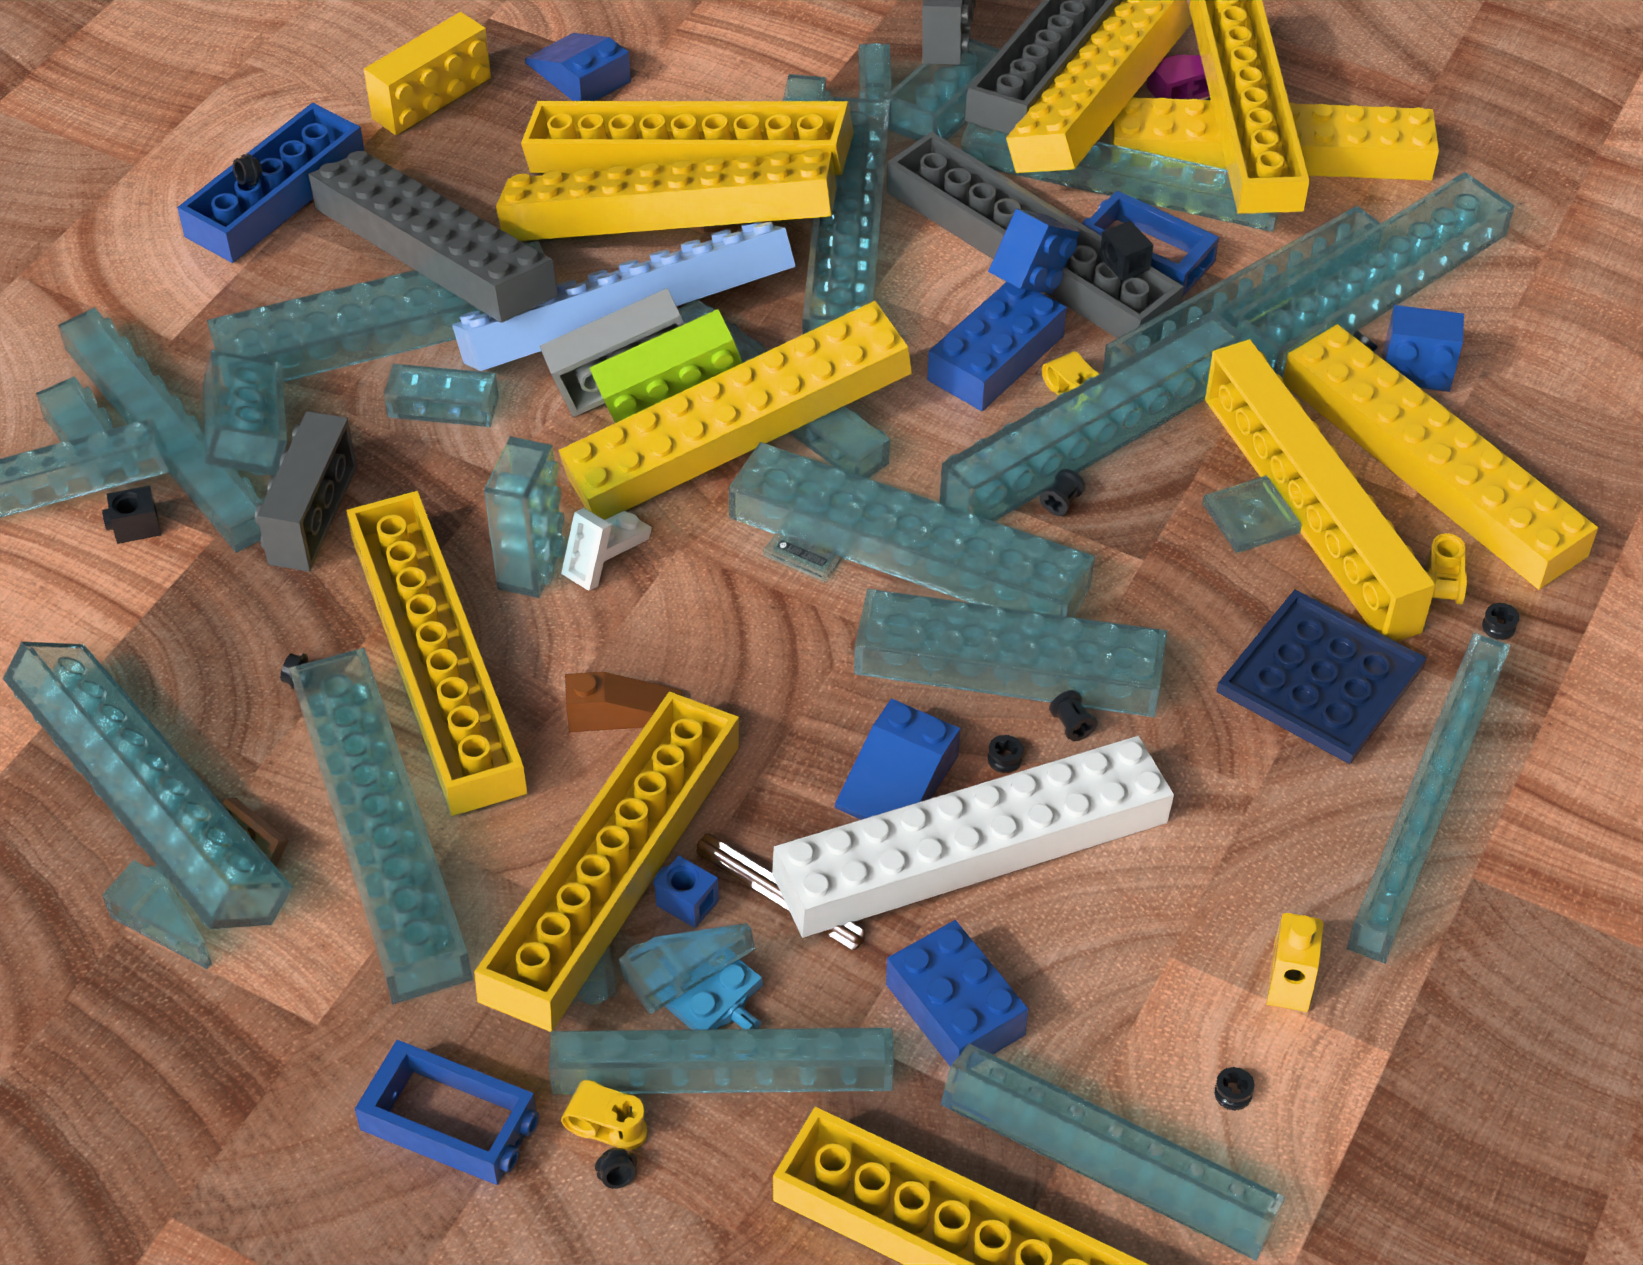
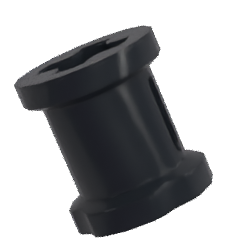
(1059, 496)
(1073, 715)

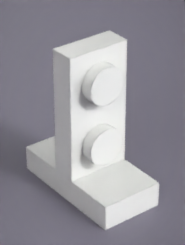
(597, 540)

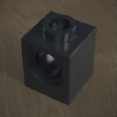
(1126, 250)
(132, 514)

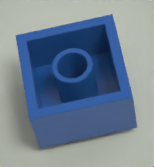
(1034, 251)
(1424, 345)

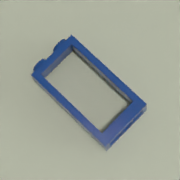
(1195, 241)
(391, 1078)

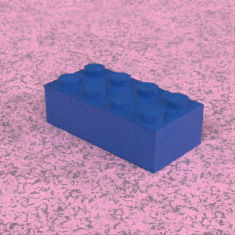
(996, 344)

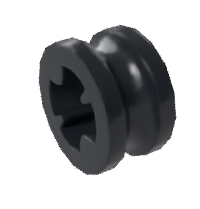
(1497, 630)
(1010, 762)
(1224, 1093)

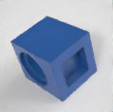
(688, 905)

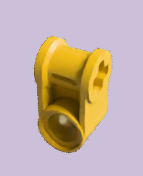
(1067, 372)
(1447, 567)
(603, 1114)

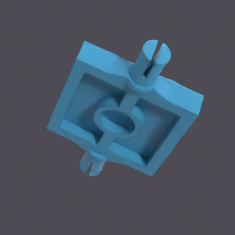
(719, 999)

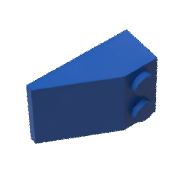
(583, 66)
(899, 762)

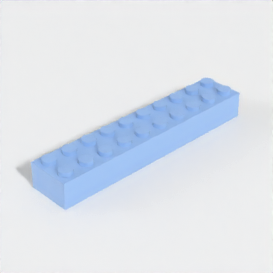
(687, 273)

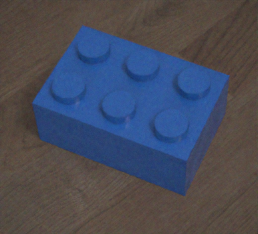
(956, 994)

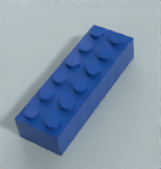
(236, 216)

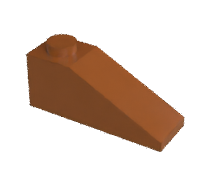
(610, 701)

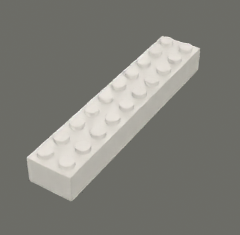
(970, 835)

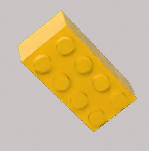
(427, 73)

